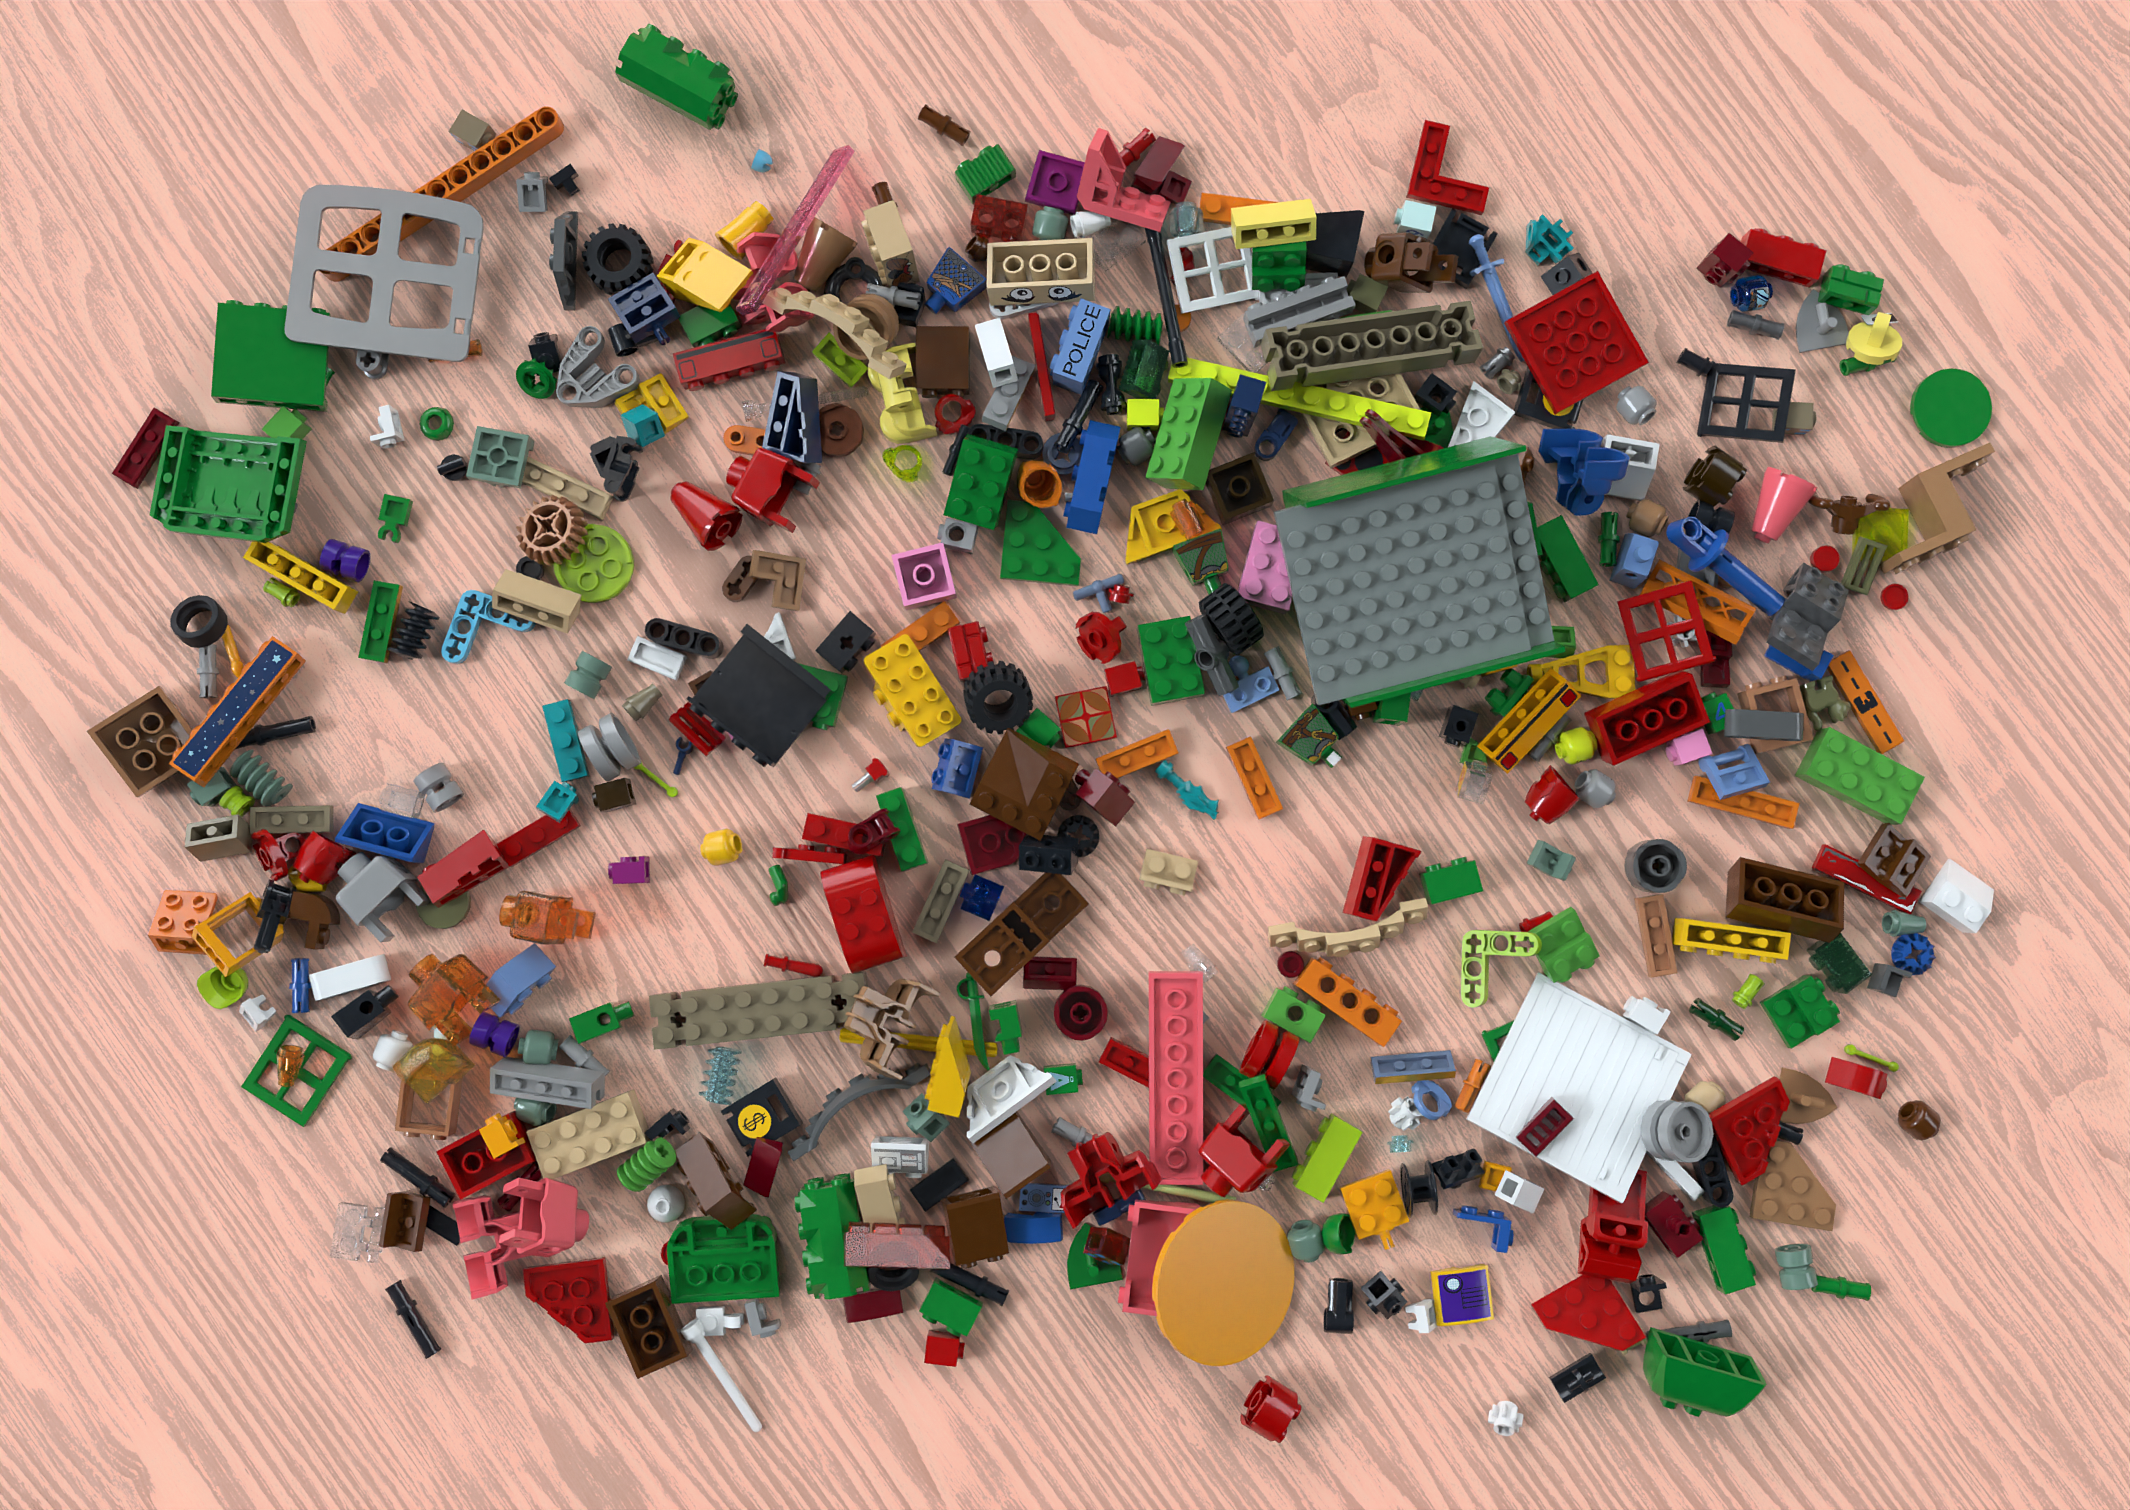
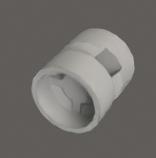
(434, 779)

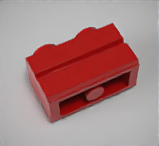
(969, 648)

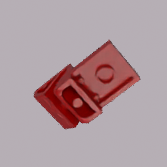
(1614, 1234)

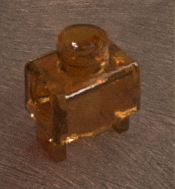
(544, 918)
(445, 992)

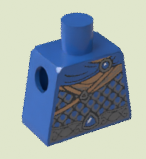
(953, 283)

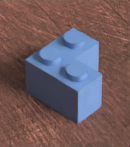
(518, 977)

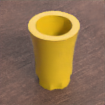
(750, 220)

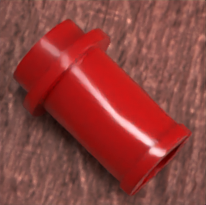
(1529, 924)

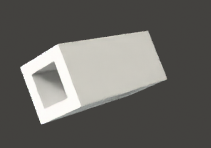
(996, 352)

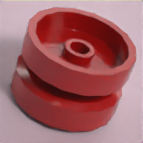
(1269, 1054)

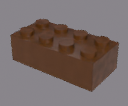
(1785, 900)

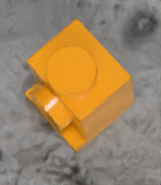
(500, 1135)

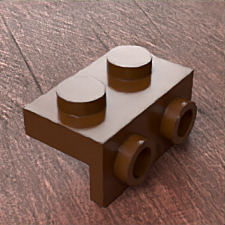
(404, 1221)

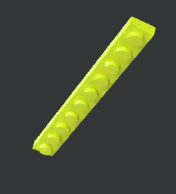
(1313, 399)

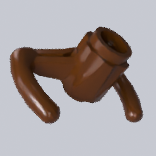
(1848, 511)

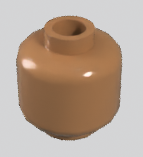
(1647, 518)

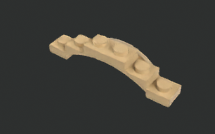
(844, 317)
(1343, 943)

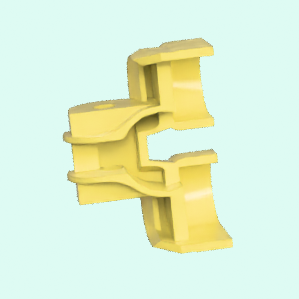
(903, 416)

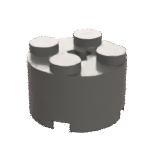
(1659, 880)

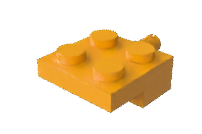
(1374, 1206)

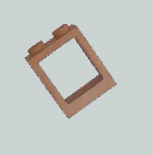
(1797, 705)
(414, 1129)

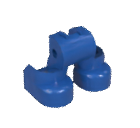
(1583, 467)

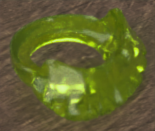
(907, 475)

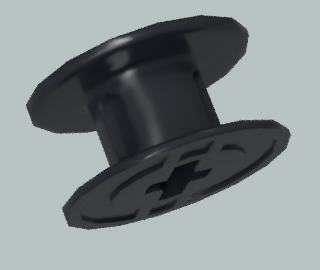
(1419, 1188)

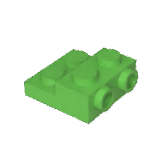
(1564, 946)

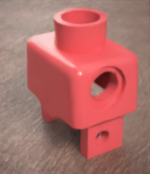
(546, 1218)

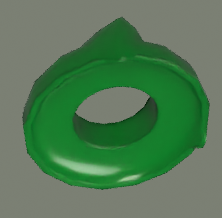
(445, 428)

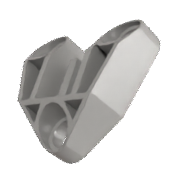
(578, 360)

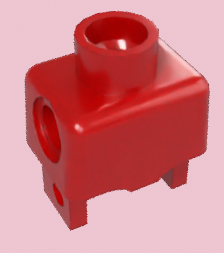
(765, 485)
(1235, 1158)

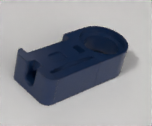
(1276, 433)
(1105, 1214)

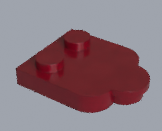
(989, 843)

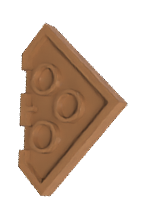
(1791, 1192)

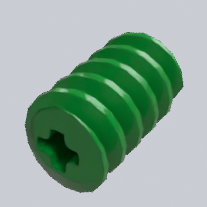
(1135, 325)

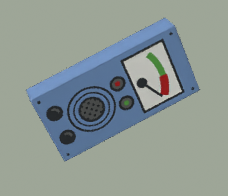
(1041, 1198)

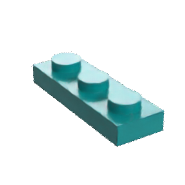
(565, 740)

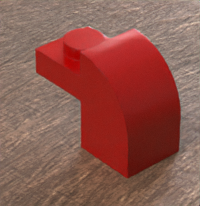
(1856, 1078)

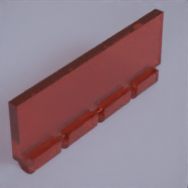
(891, 1250)

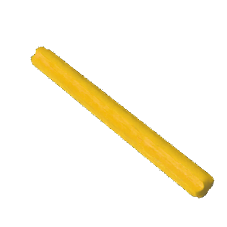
(921, 1042)

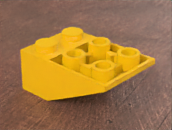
(703, 275)
(948, 1072)

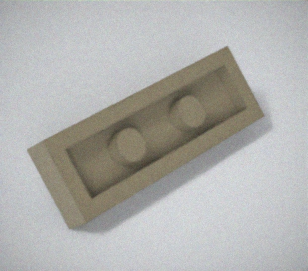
(292, 819)
(940, 901)

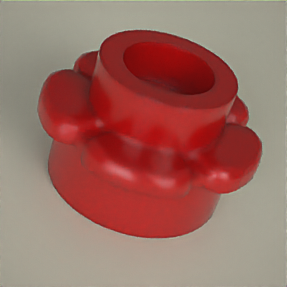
(1120, 594)

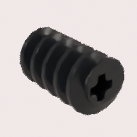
(414, 632)

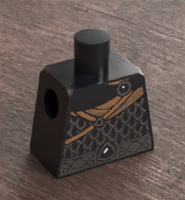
(355, 1018)

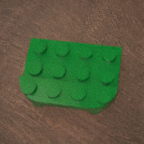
(723, 1263)

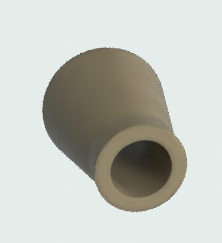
(642, 702)

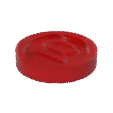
(1894, 596)

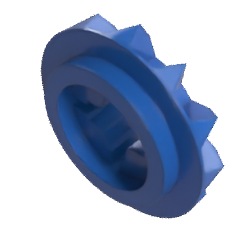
(1902, 948)

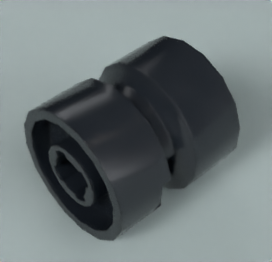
(1711, 518)

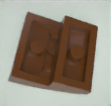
(1894, 860)

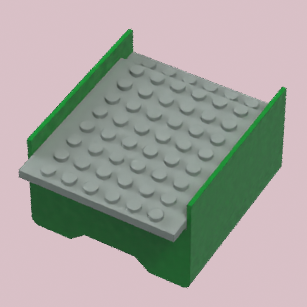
(1416, 572)

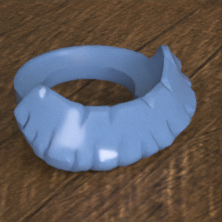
(1442, 1099)

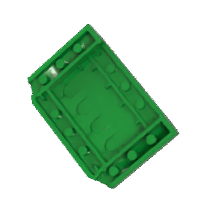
(227, 484)

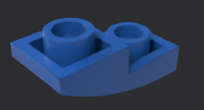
(1034, 1229)

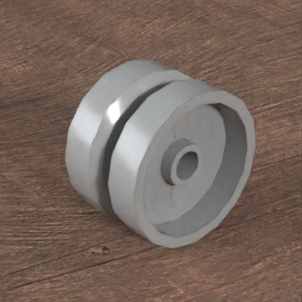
(609, 747)
(1677, 1131)

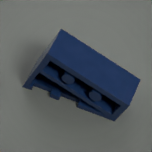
(794, 418)

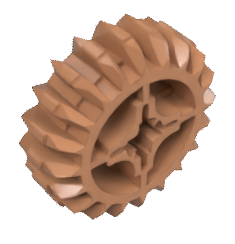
(540, 542)

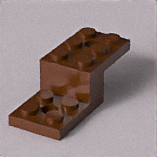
(1021, 931)

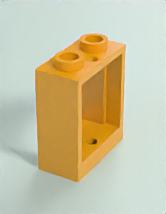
(215, 949)

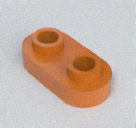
(748, 442)

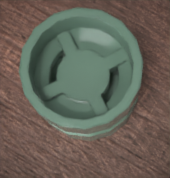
(588, 675)
(1796, 1269)

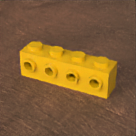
(1731, 938)

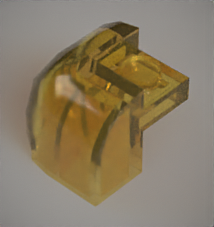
(432, 1067)

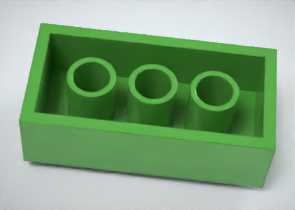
(1188, 433)
(1859, 776)

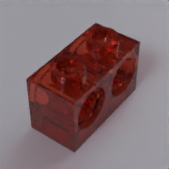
(1001, 211)

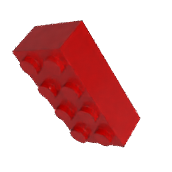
(1647, 717)

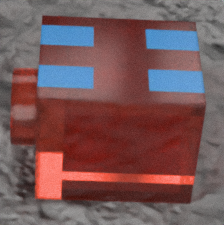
(1107, 1245)

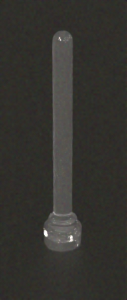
(753, 409)

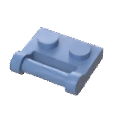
(1734, 779)

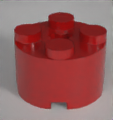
(1270, 1409)

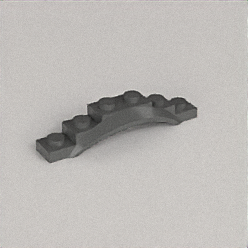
(837, 1099)

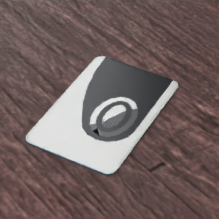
(1871, 318)

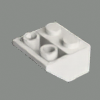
(1640, 467)

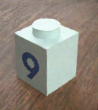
(1415, 218)

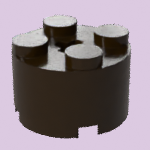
(1714, 477)

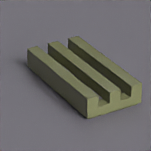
(1854, 561)

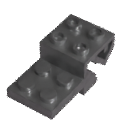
(1807, 615)

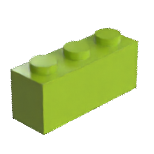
(1326, 1157)

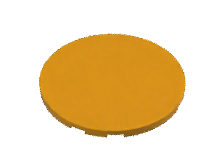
(1223, 1282)

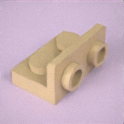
(1169, 871)

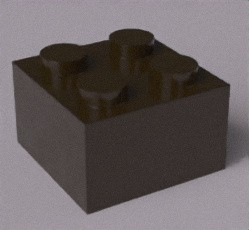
(1238, 489)

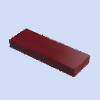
(144, 449)

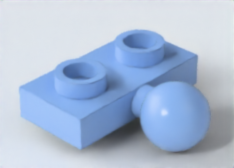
(1251, 687)

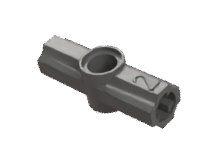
(1212, 654)

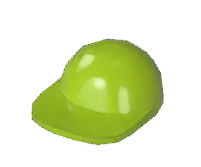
(222, 990)

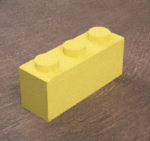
(1273, 224)

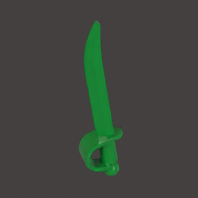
(975, 1014)

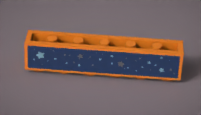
(237, 711)

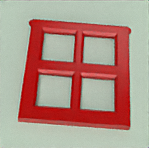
(1665, 631)

